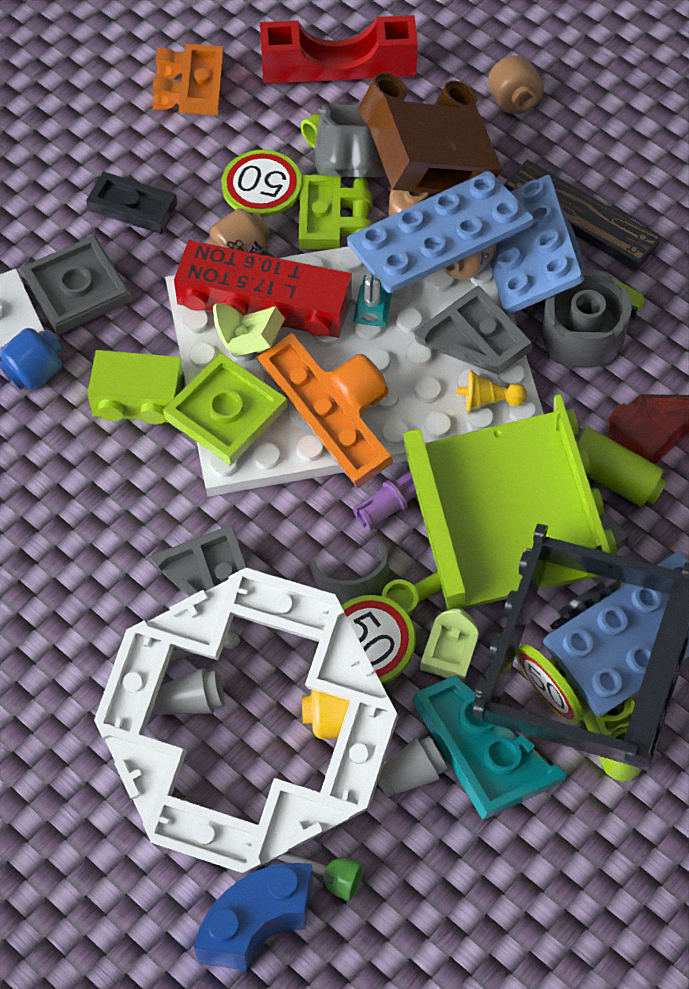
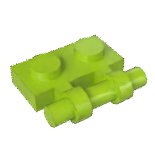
(320, 210)

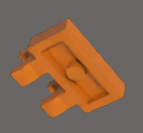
(200, 80)

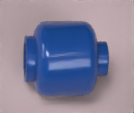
(31, 358)

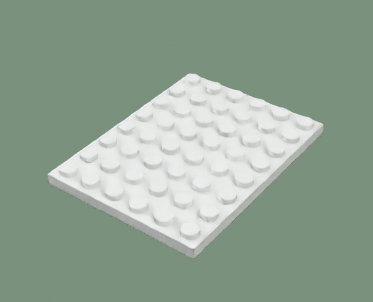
(418, 378)

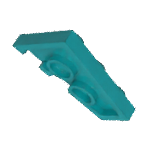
(487, 759)

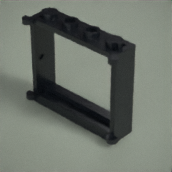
(662, 668)

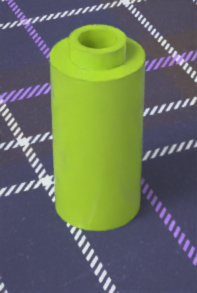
(621, 468)

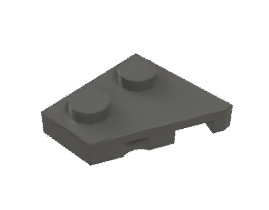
(475, 333)
(202, 561)

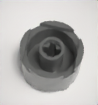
(587, 321)

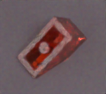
(651, 424)

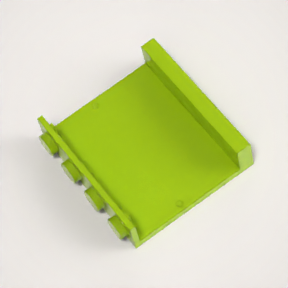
(489, 493)

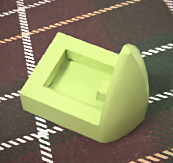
(248, 332)
(451, 644)

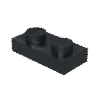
(131, 202)

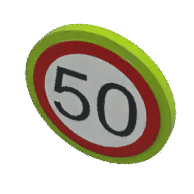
(261, 182)
(383, 633)
(549, 683)

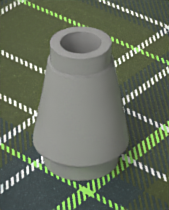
(191, 694)
(411, 767)

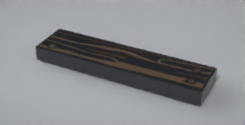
(594, 220)

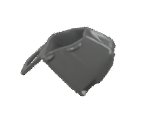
(345, 143)

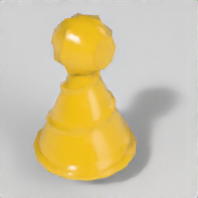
(483, 392)

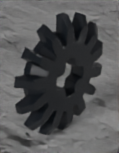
(584, 602)

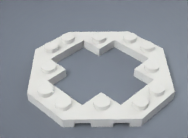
(291, 811)

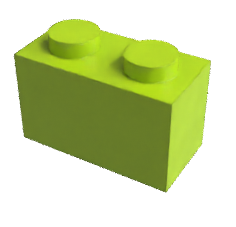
(133, 385)

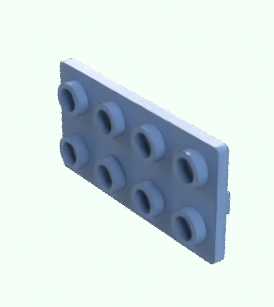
(439, 231)
(541, 257)
(612, 642)

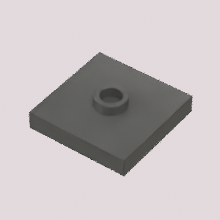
(76, 284)

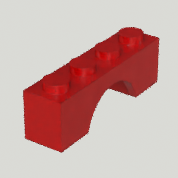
(298, 56)

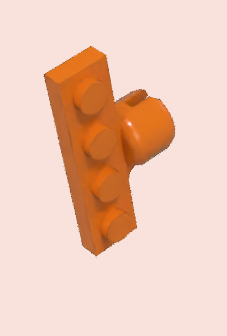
(333, 404)

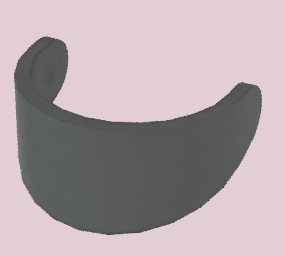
(347, 590)

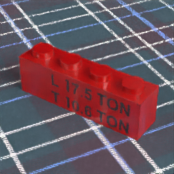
(305, 294)

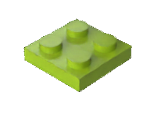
(225, 408)

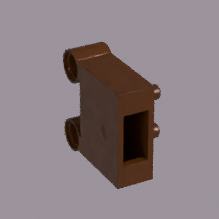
(427, 144)

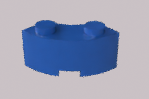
(252, 912)

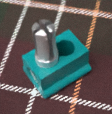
(372, 302)

